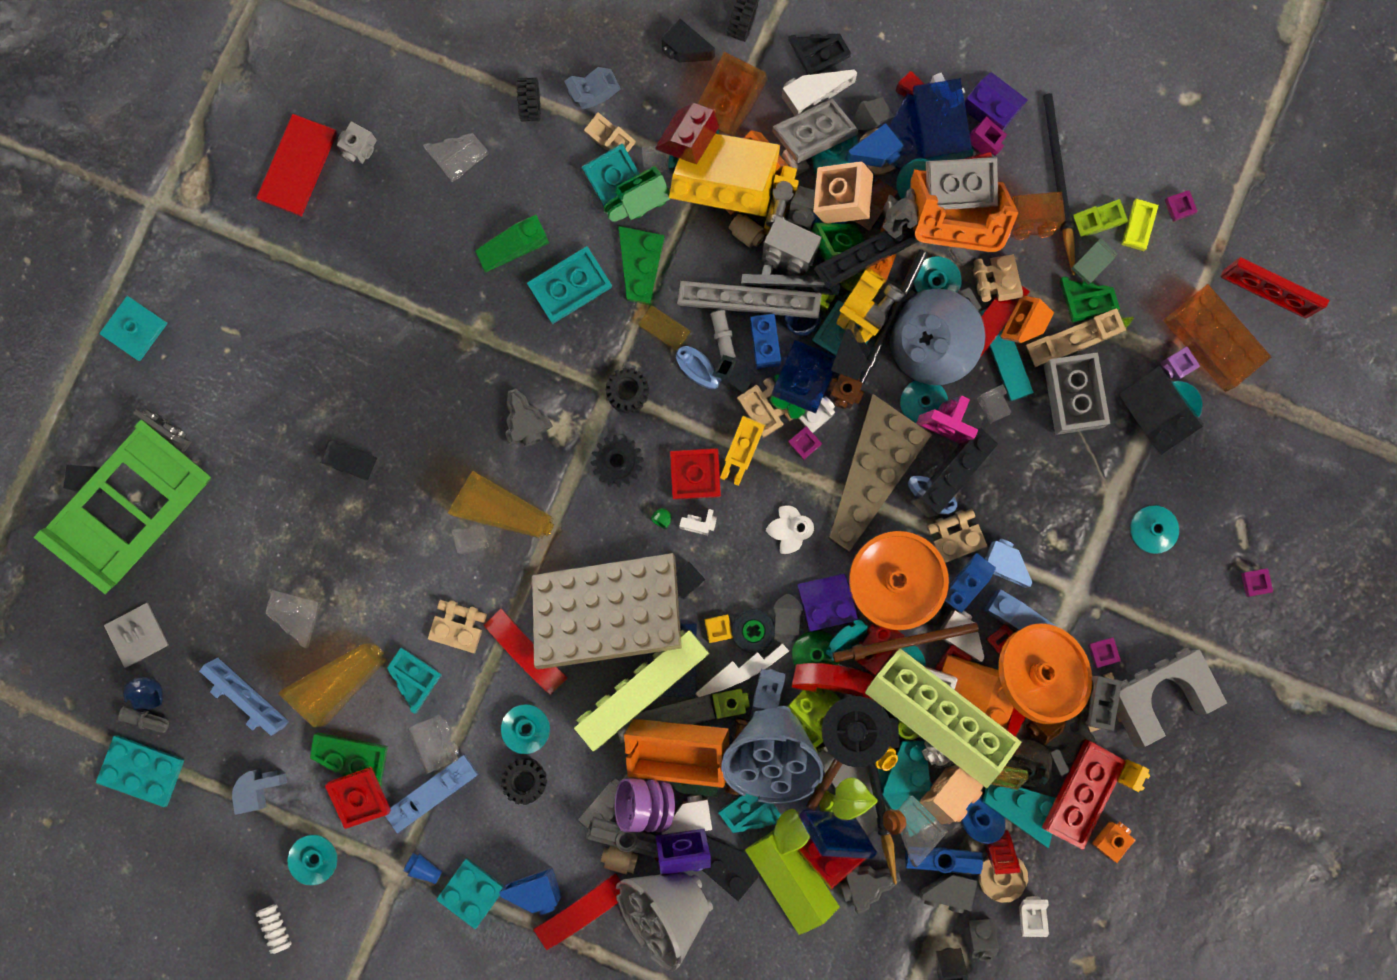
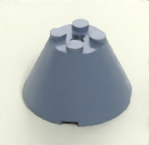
(956, 337)
(773, 759)

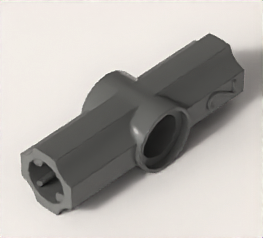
(610, 833)

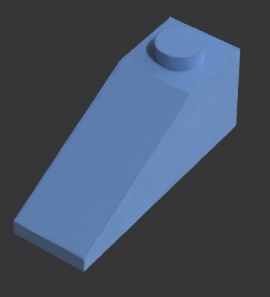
(1012, 611)

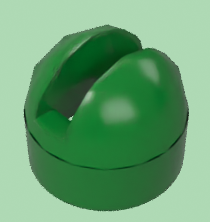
(661, 518)

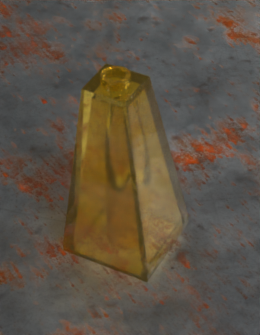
(495, 507)
(330, 688)

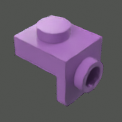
(1180, 364)

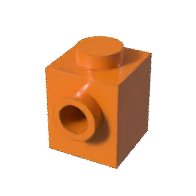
(1113, 841)

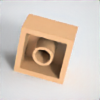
(843, 192)
(951, 795)

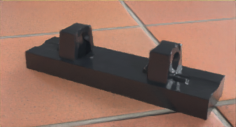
(771, 280)

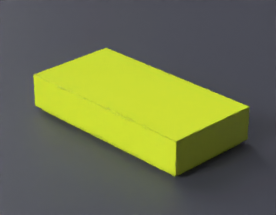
(1140, 224)

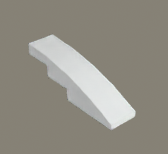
(733, 675)

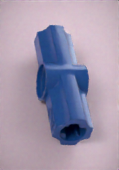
(960, 861)

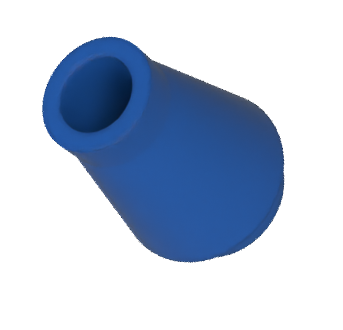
(422, 869)

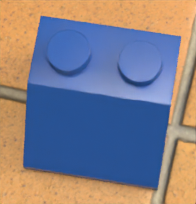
(534, 893)

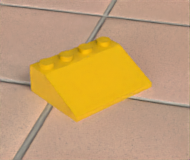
(729, 176)

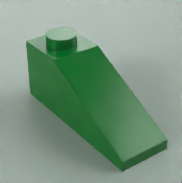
(512, 243)

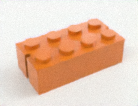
(676, 752)

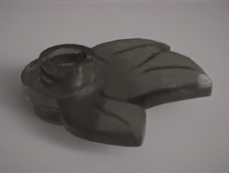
(1071, 742)

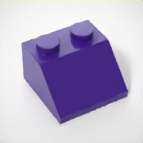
(995, 100)
(827, 602)
(683, 851)

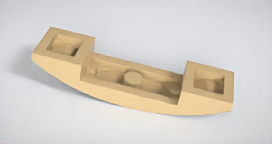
(1076, 338)

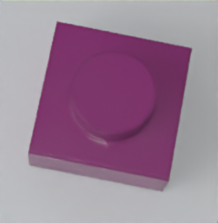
(1181, 205)
(805, 443)
(1257, 582)
(1104, 652)

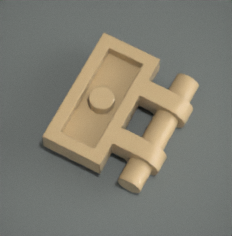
(1005, 276)
(759, 409)
(961, 542)
(454, 633)

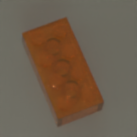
(1217, 338)

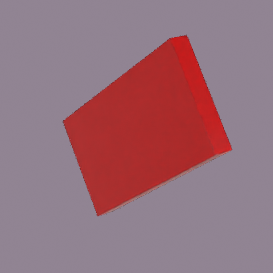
(297, 165)
(1274, 288)
(1084, 794)

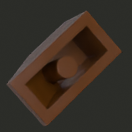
(879, 197)

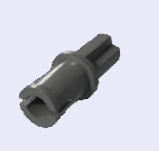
(143, 719)

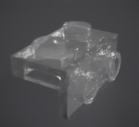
(433, 743)

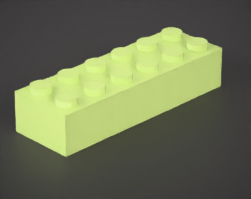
(640, 691)
(943, 718)

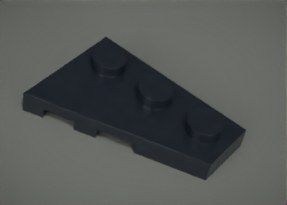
(731, 868)

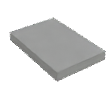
(815, 130)
(963, 182)

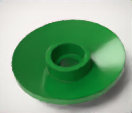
(810, 642)

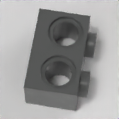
(1102, 704)

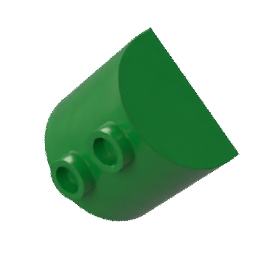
(836, 238)

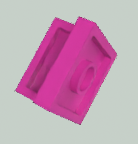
(947, 420)

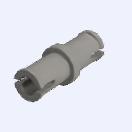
(722, 334)

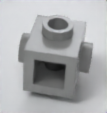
(356, 143)

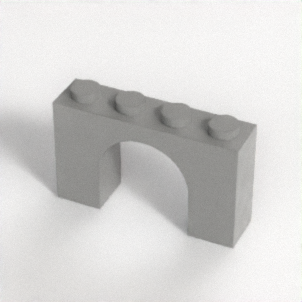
(1186, 670)

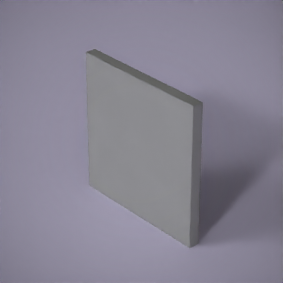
(136, 635)

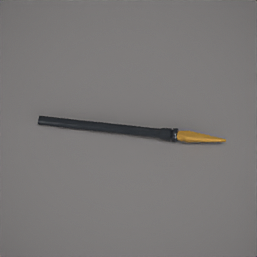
(1067, 226)
(886, 839)

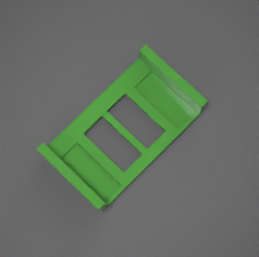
(93, 547)

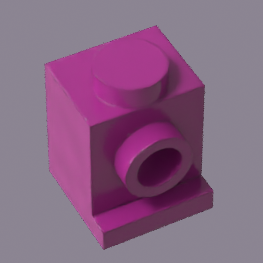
(987, 137)

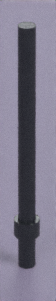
(893, 313)

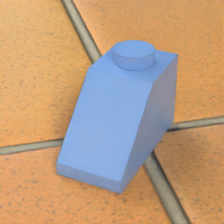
(1008, 563)

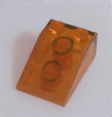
(733, 92)

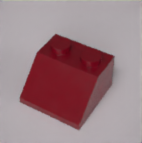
(689, 133)

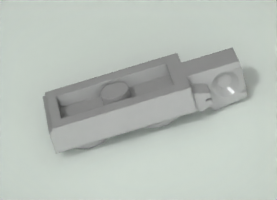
(603, 805)

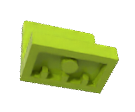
(811, 710)

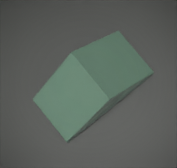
(1094, 261)

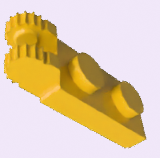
(743, 447)

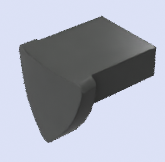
(872, 114)
(787, 615)

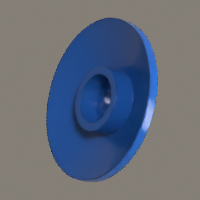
(991, 823)

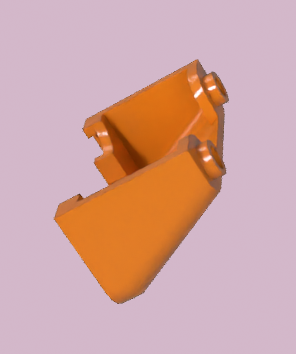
(965, 228)

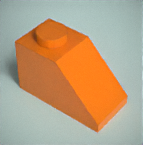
(1027, 320)

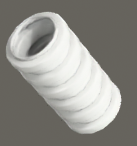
(273, 929)

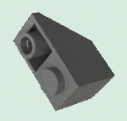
(802, 208)
(950, 890)

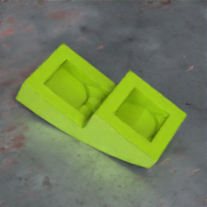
(1100, 218)

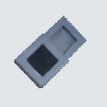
(594, 88)
(767, 690)
(249, 790)

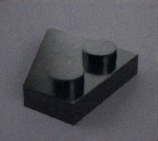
(819, 51)

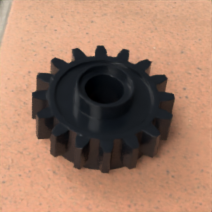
(608, 452)

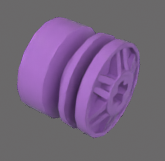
(644, 805)

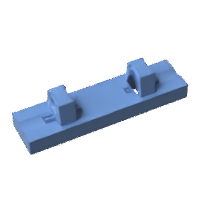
(246, 698)
(431, 793)

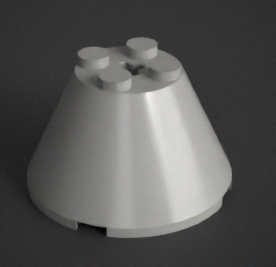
(664, 914)

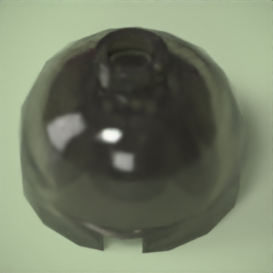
(1035, 759)

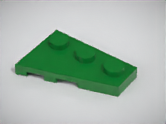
(641, 262)
(348, 755)

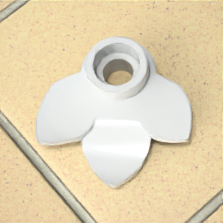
(787, 529)

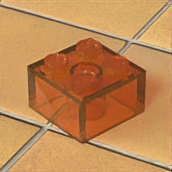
(1038, 215)

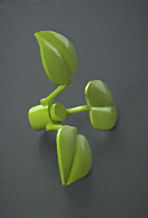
(850, 801)

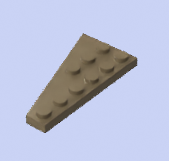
(880, 460)

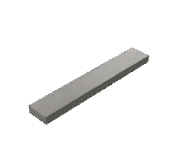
(749, 299)

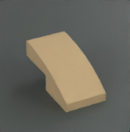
(606, 134)

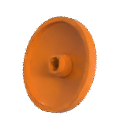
(898, 580)
(1045, 674)

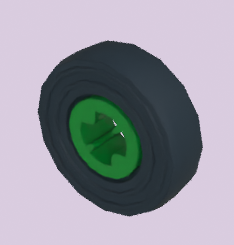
(750, 618)

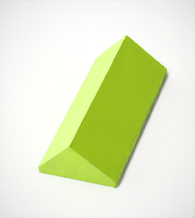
(793, 884)

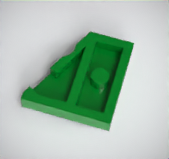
(1087, 300)

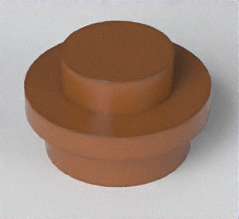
(894, 821)

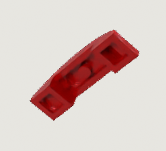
(997, 316)
(522, 651)
(832, 677)
(579, 913)

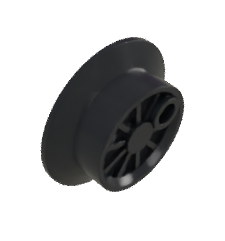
(857, 731)

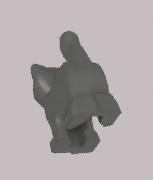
(899, 213)

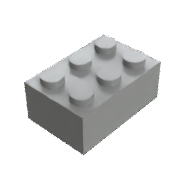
(790, 248)
(1076, 393)

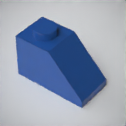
(877, 148)

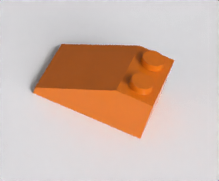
(980, 687)

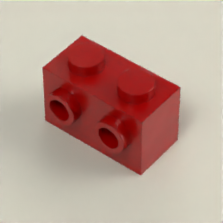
(875, 662)

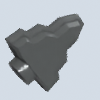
(524, 421)
(866, 885)

